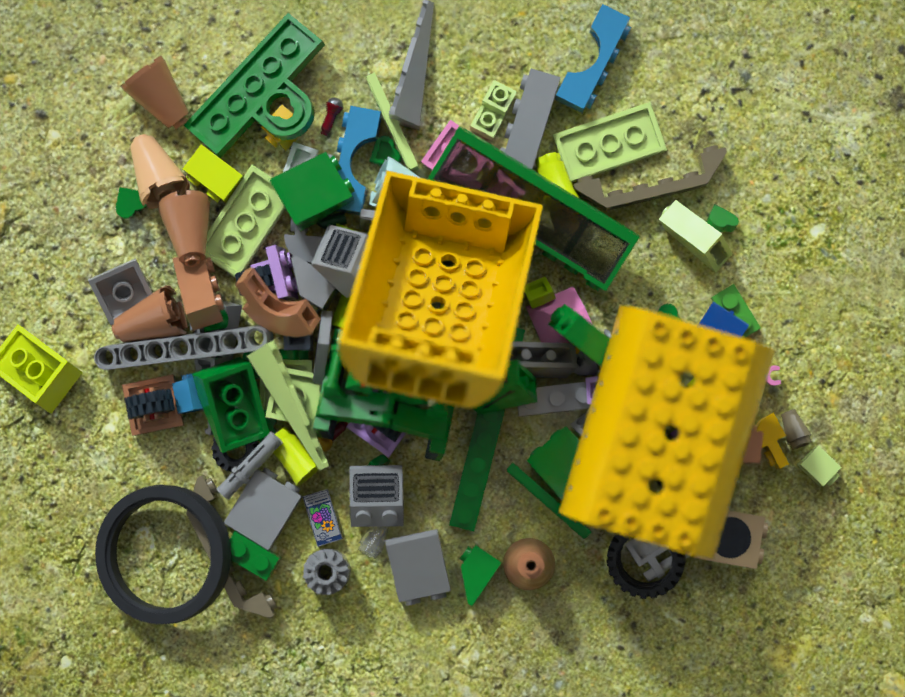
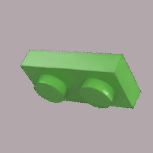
(732, 301)

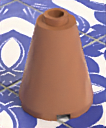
(158, 93)
(187, 224)
(152, 318)
(519, 554)

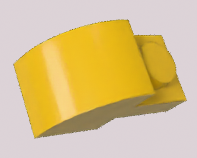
(771, 433)

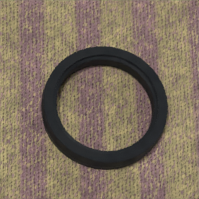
(107, 554)

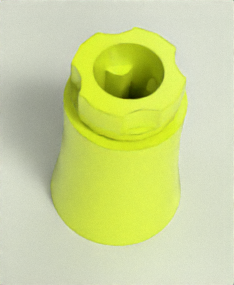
(554, 169)
(295, 457)

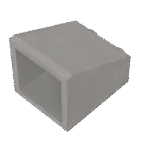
(418, 566)

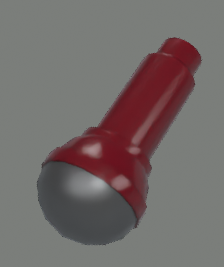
(333, 107)

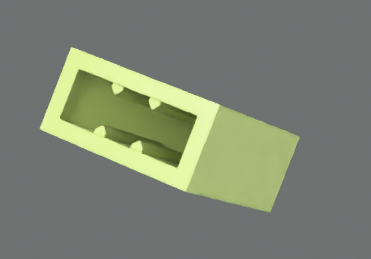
(696, 235)

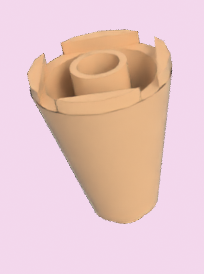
(155, 171)

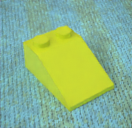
(36, 369)

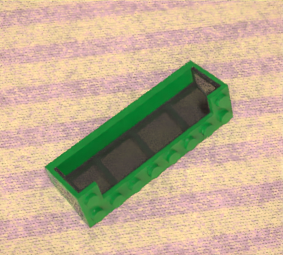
(567, 225)

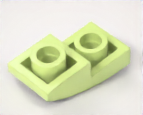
(493, 110)

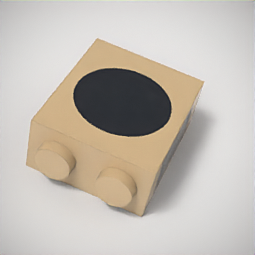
(741, 540)

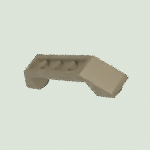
(592, 191)
(259, 604)

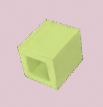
(820, 467)

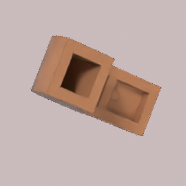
(275, 314)

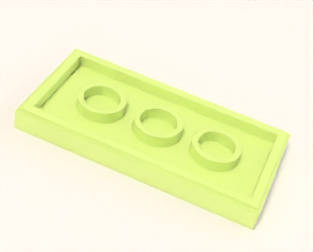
(610, 142)
(244, 222)

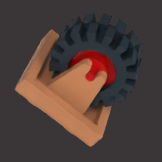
(151, 405)

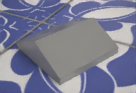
(120, 288)

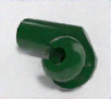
(334, 219)

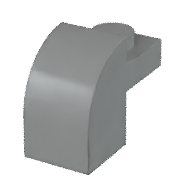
(301, 244)

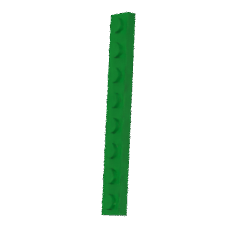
(478, 464)

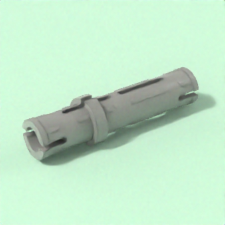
(253, 461)

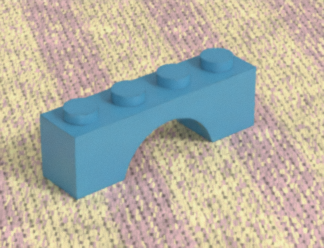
(578, 87)
(361, 128)

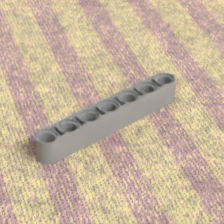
(171, 348)

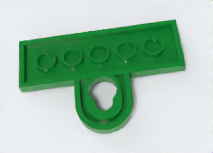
(255, 85)

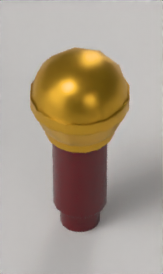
(326, 444)

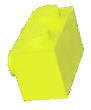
(213, 174)

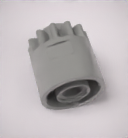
(340, 568)

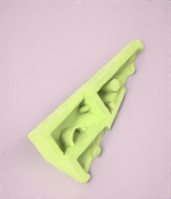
(275, 376)

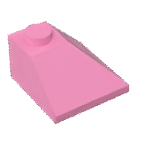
(541, 315)

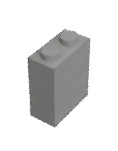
(264, 508)

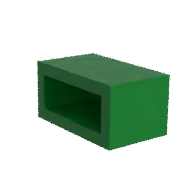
(253, 556)

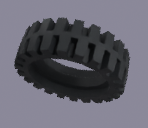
(642, 588)

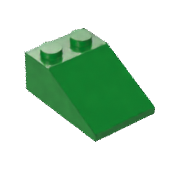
(231, 403)

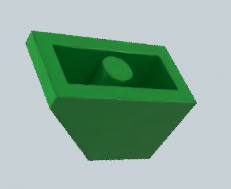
(477, 571)

